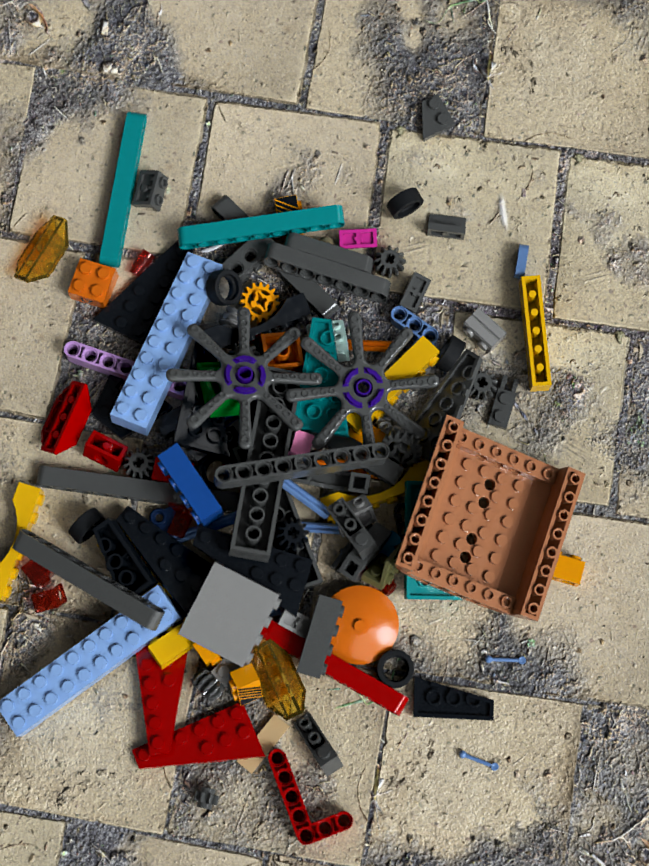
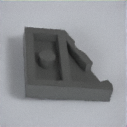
(435, 117)

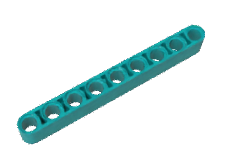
(123, 189)
(260, 227)

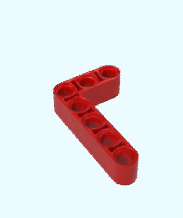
(298, 827)

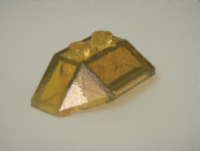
(43, 251)
(279, 681)

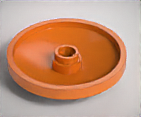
(366, 627)

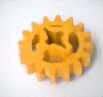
(257, 295)

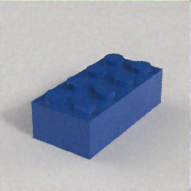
(190, 484)

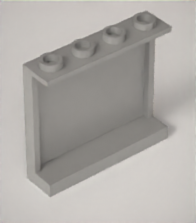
(230, 614)

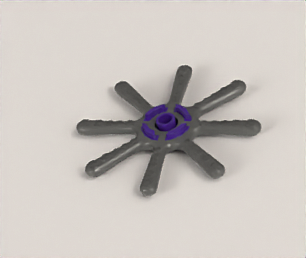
(361, 372)
(244, 389)

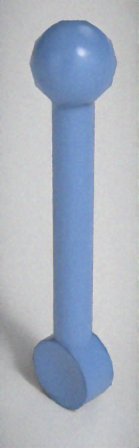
(521, 660)
(494, 766)

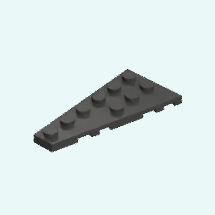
(447, 400)

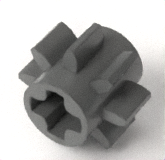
(206, 798)

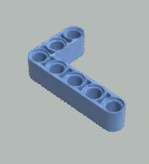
(409, 319)

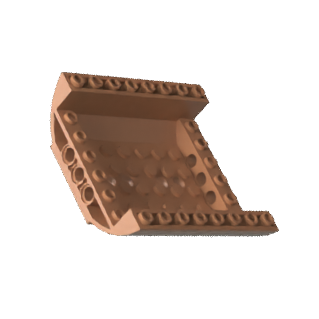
(514, 535)

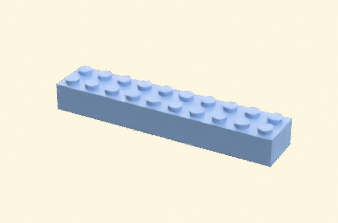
(164, 346)
(83, 666)

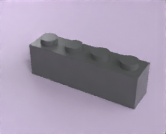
(319, 636)

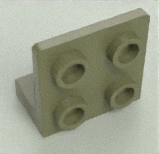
(382, 570)

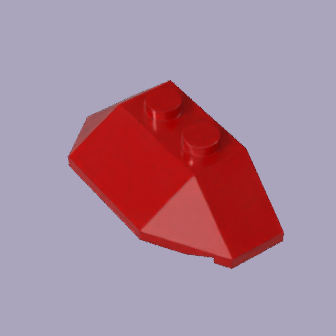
(66, 418)

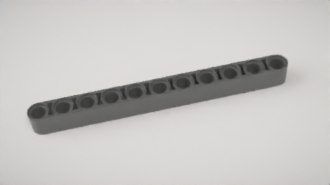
(121, 487)

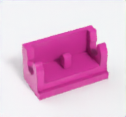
(358, 238)

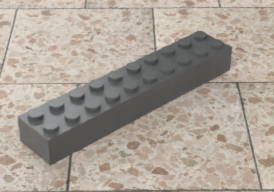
(260, 502)

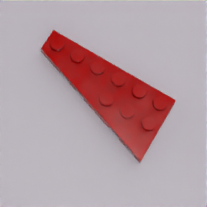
(160, 698)
(208, 740)

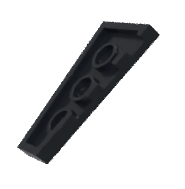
(445, 702)

